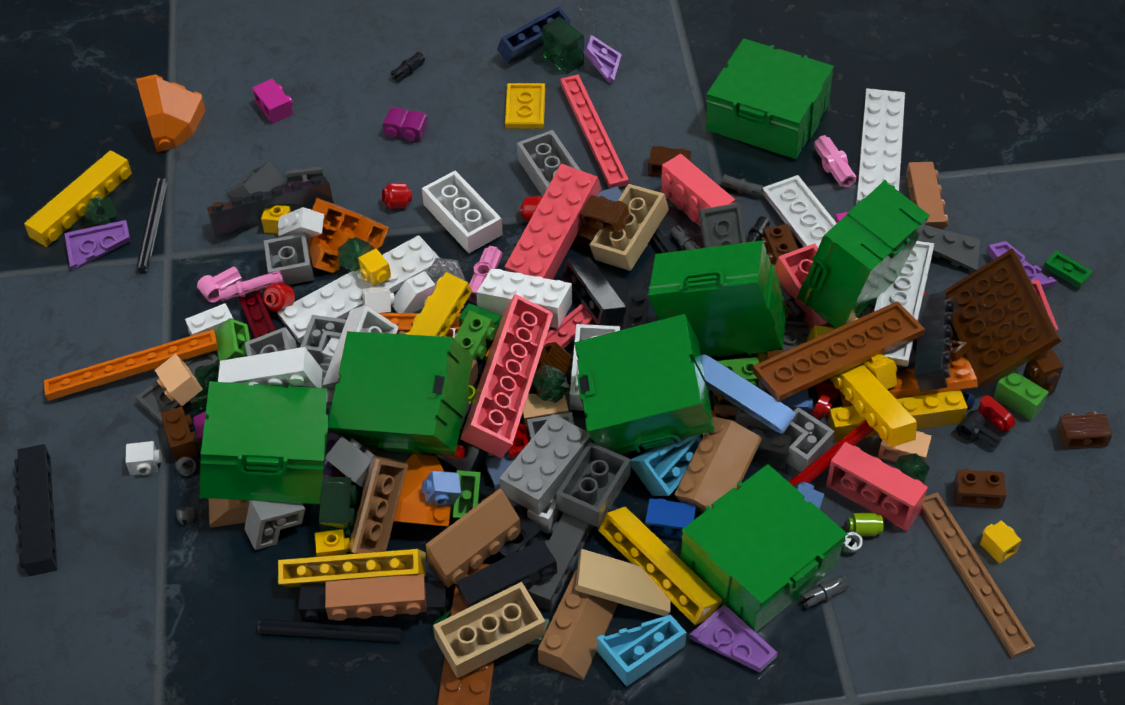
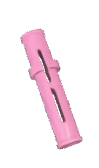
(246, 287)

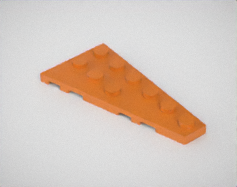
(961, 378)

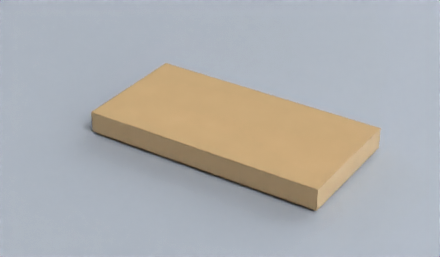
(619, 583)

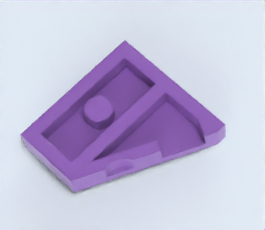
(602, 57)

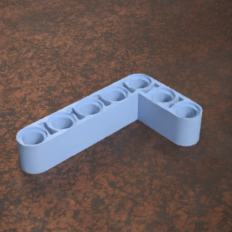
(746, 396)

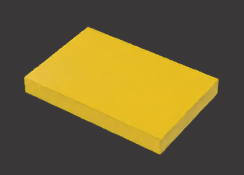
(525, 106)

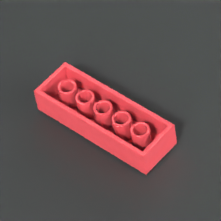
(553, 224)

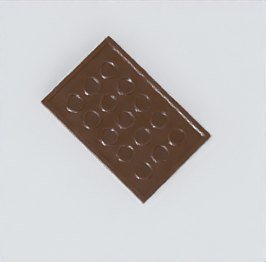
(1000, 318)

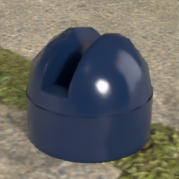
(970, 402)

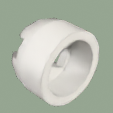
(852, 535)

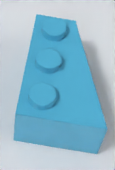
(665, 465)
(642, 648)

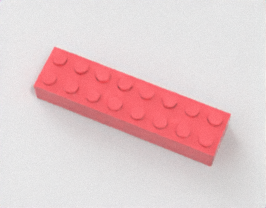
(507, 377)

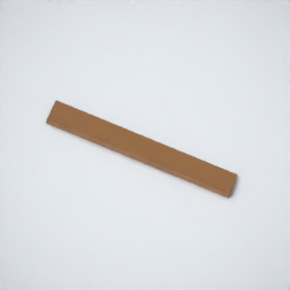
(976, 577)

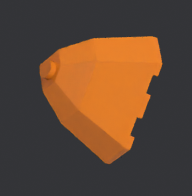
(170, 111)
(337, 229)
(412, 501)

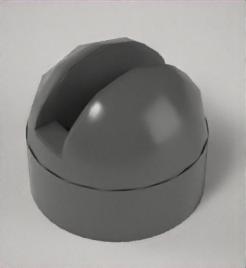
(190, 463)
(185, 513)

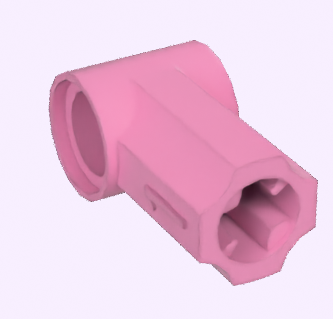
(209, 285)

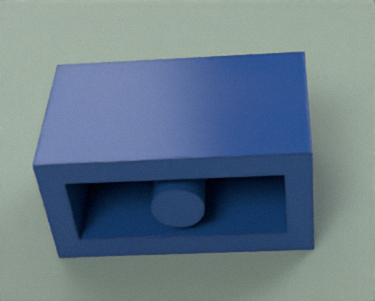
(668, 517)

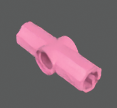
(834, 161)
(489, 259)

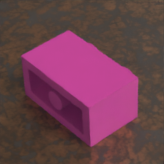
(273, 100)

